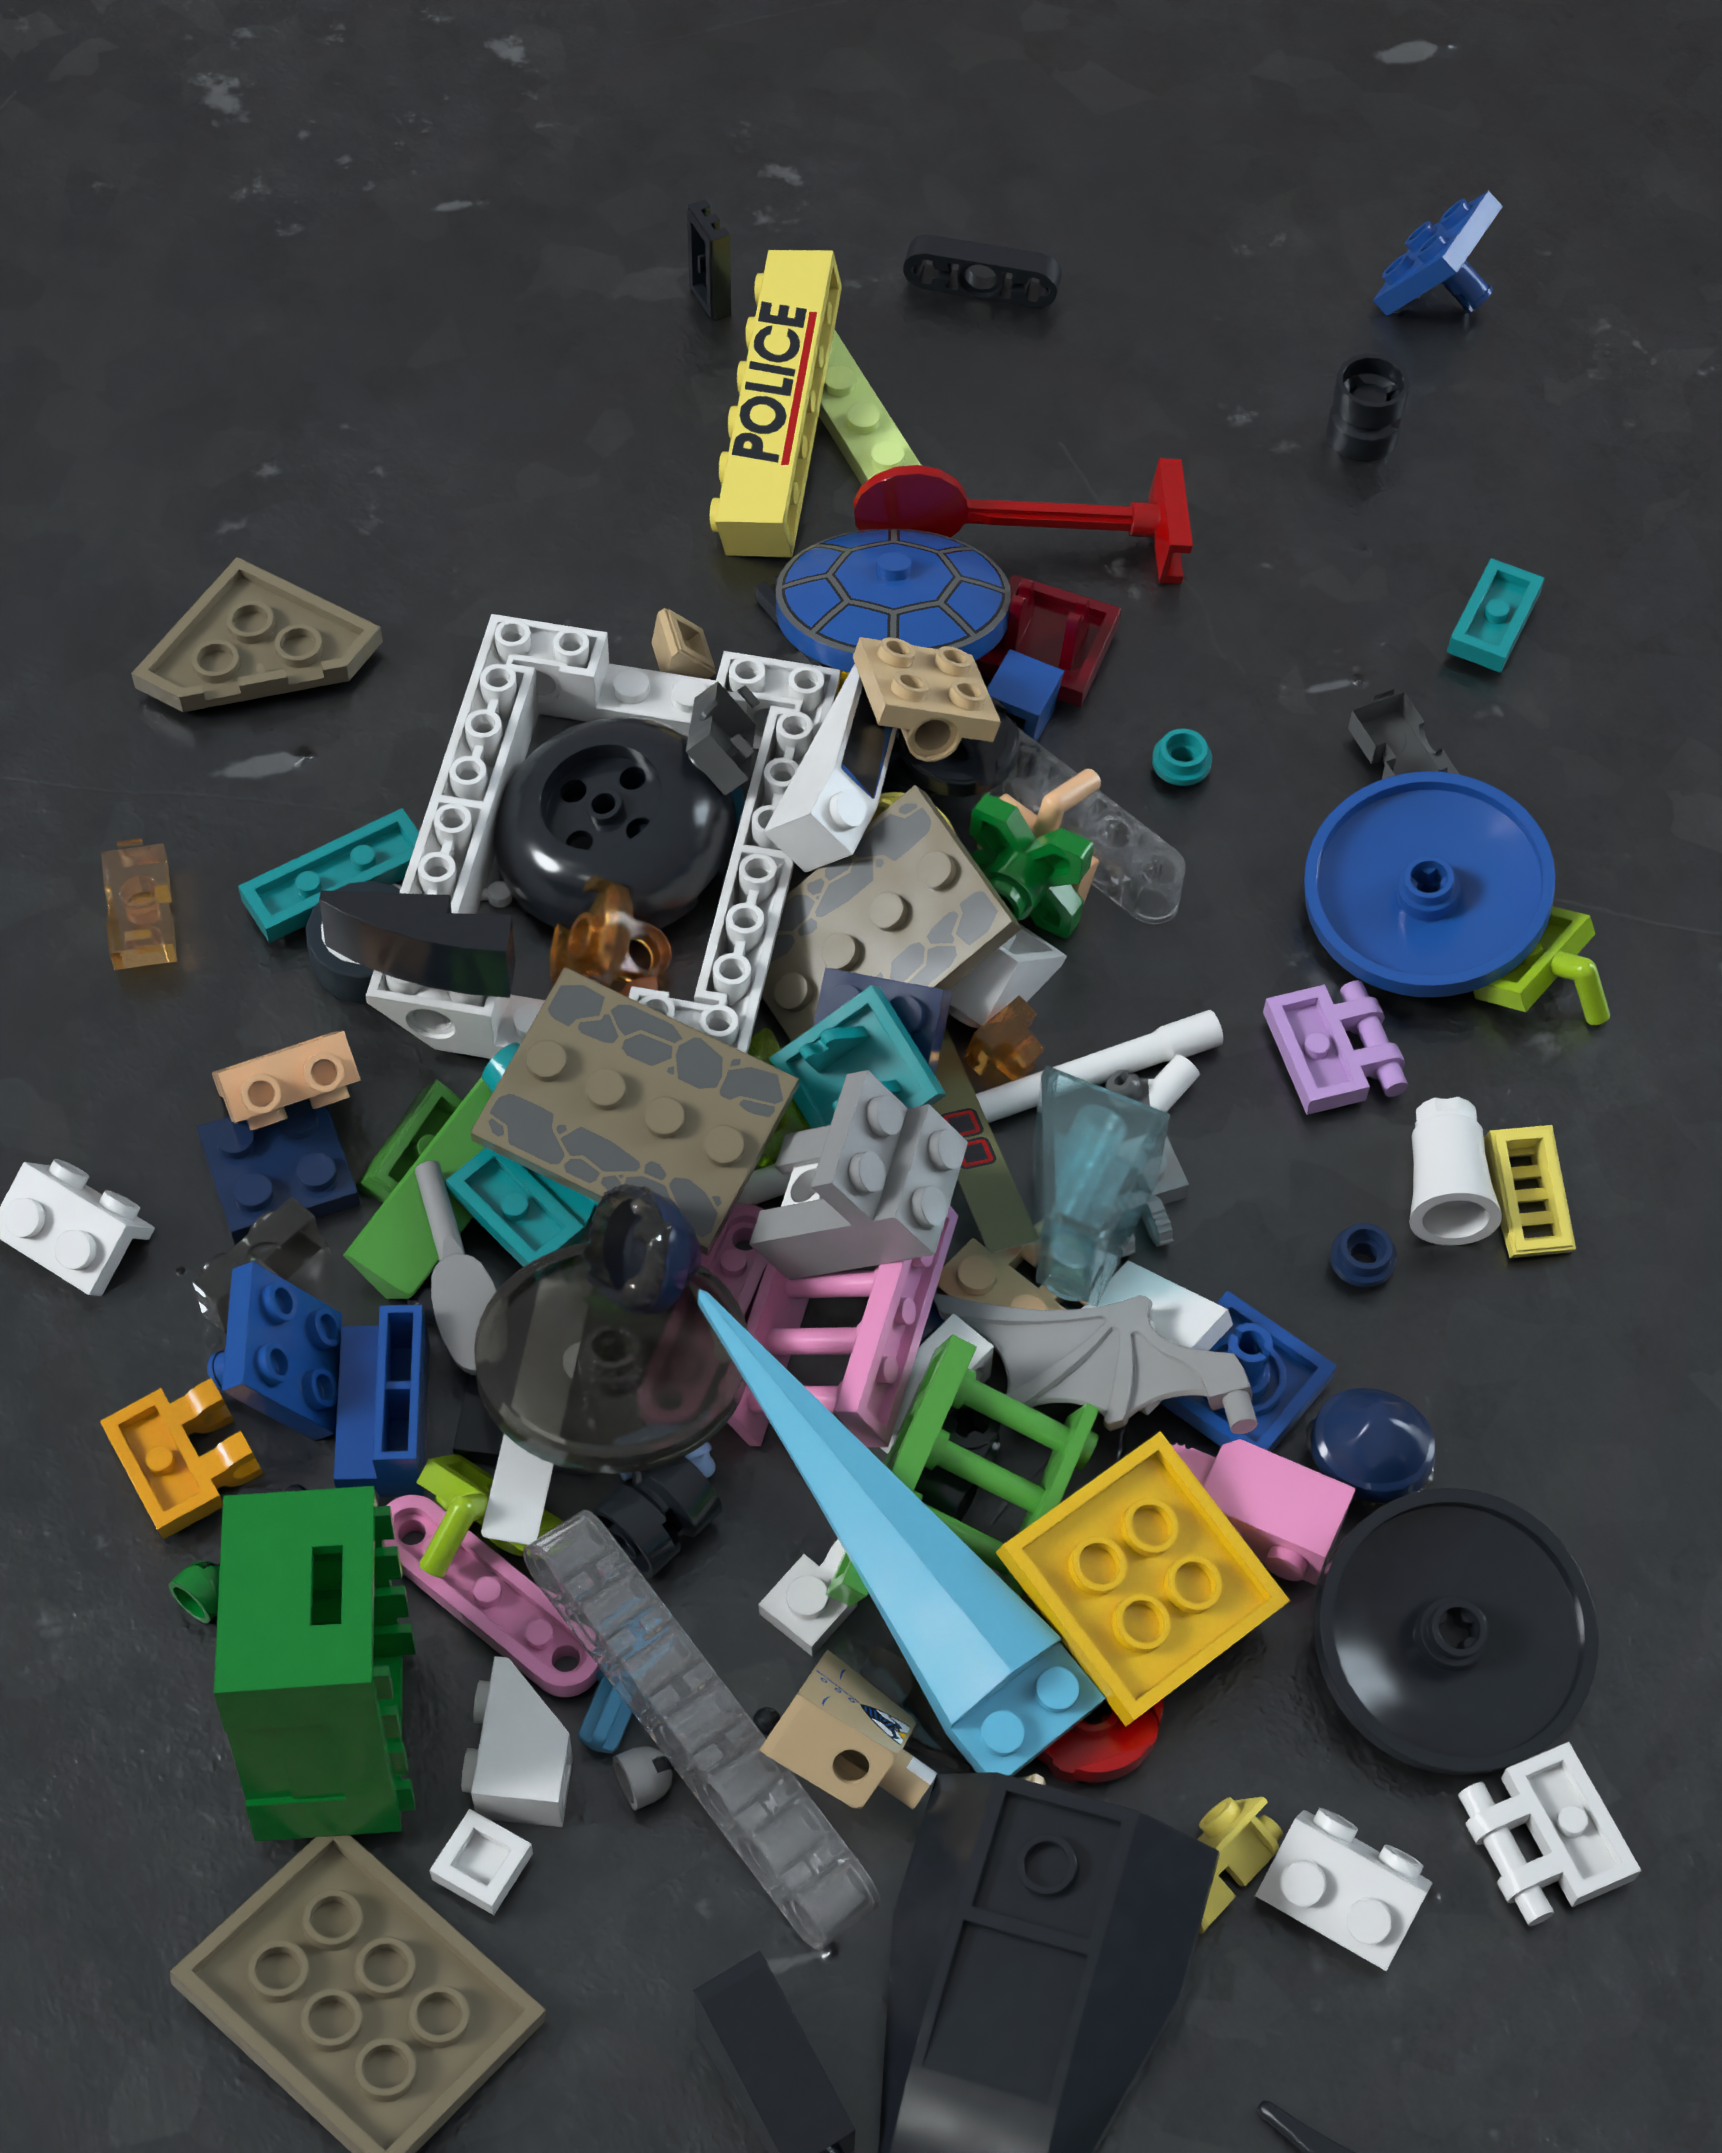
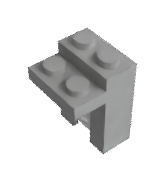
(863, 1186)

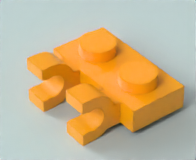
(163, 1463)

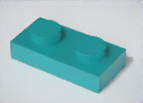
(1495, 615)

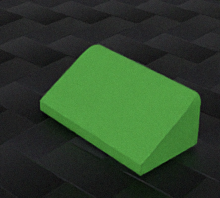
(408, 1140)

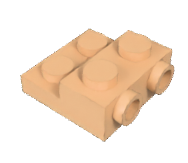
(265, 1084)

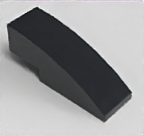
(422, 940)

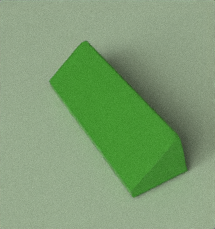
(397, 1243)

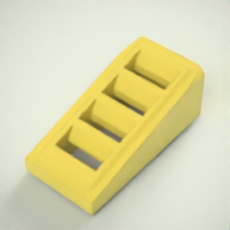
(1541, 1146)

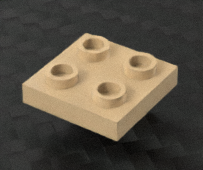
(927, 694)

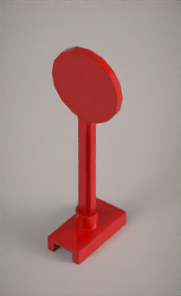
(937, 503)

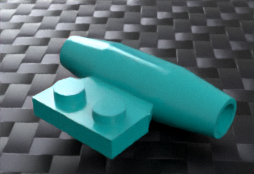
(515, 1203)

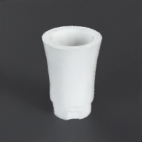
(1451, 1175)

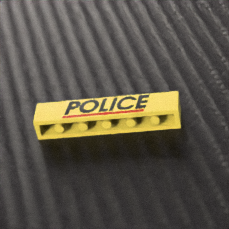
(777, 404)

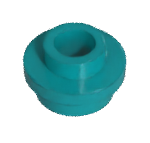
(1186, 746)

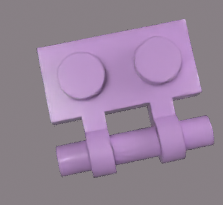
(1319, 1053)

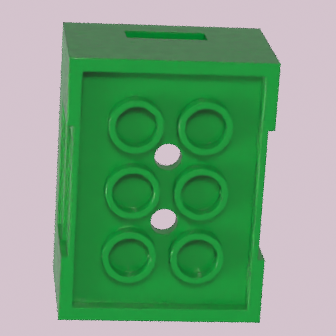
(313, 1662)

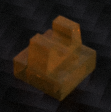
(1006, 1042)

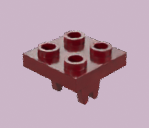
(1056, 630)

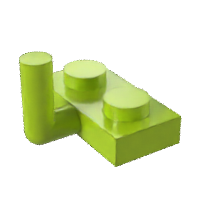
(1552, 958)
(464, 1494)

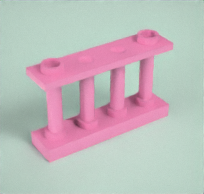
(879, 1347)

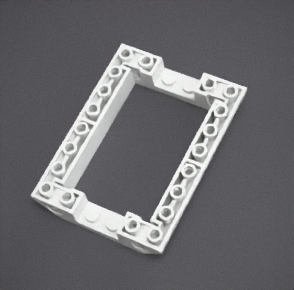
(567, 674)

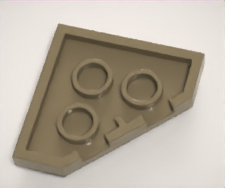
(254, 641)

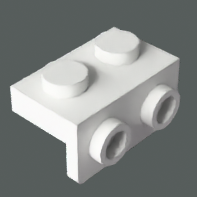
(69, 1224)
(1345, 1886)

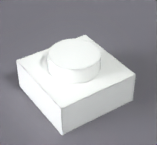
(481, 1861)

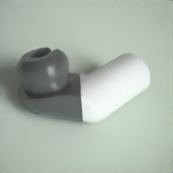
(1160, 1091)

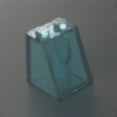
(1092, 1180)

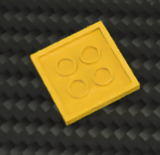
(1142, 1577)

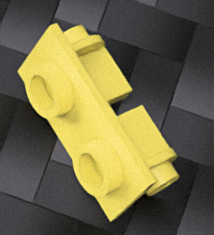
(1243, 1846)

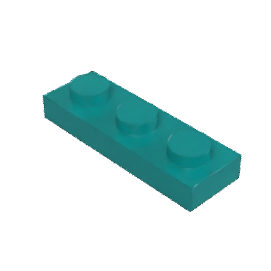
(287, 894)

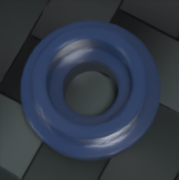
(1365, 1240)

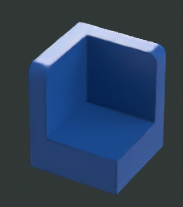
(1027, 690)

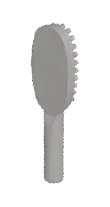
(458, 1281)

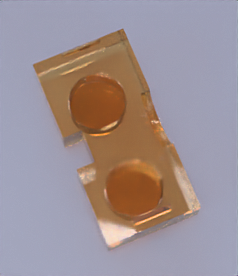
(138, 905)

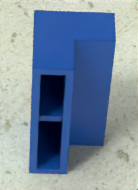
(383, 1403)

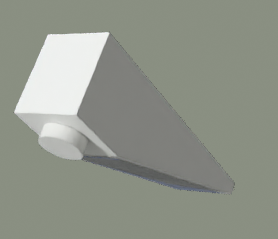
(835, 783)

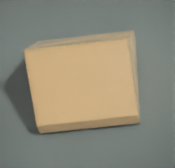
(681, 646)

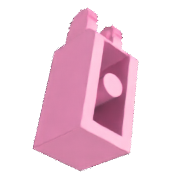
(1275, 1505)

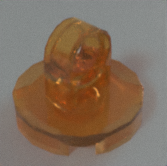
(601, 939)

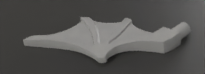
(1103, 1359)

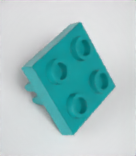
(851, 1040)

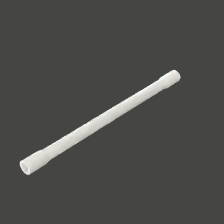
(1180, 1037)

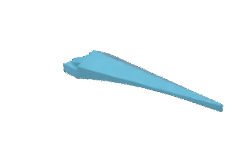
(970, 1640)

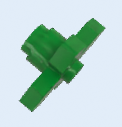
(1031, 871)

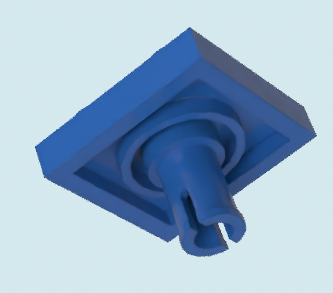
(1439, 256)
(280, 1352)
(1281, 1374)

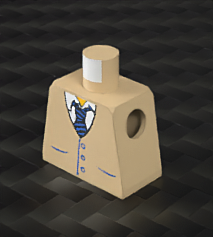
(848, 1738)

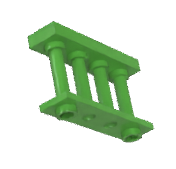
(925, 1444)

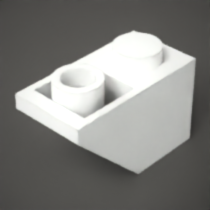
(522, 1753)

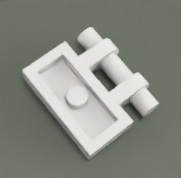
(1566, 1821)

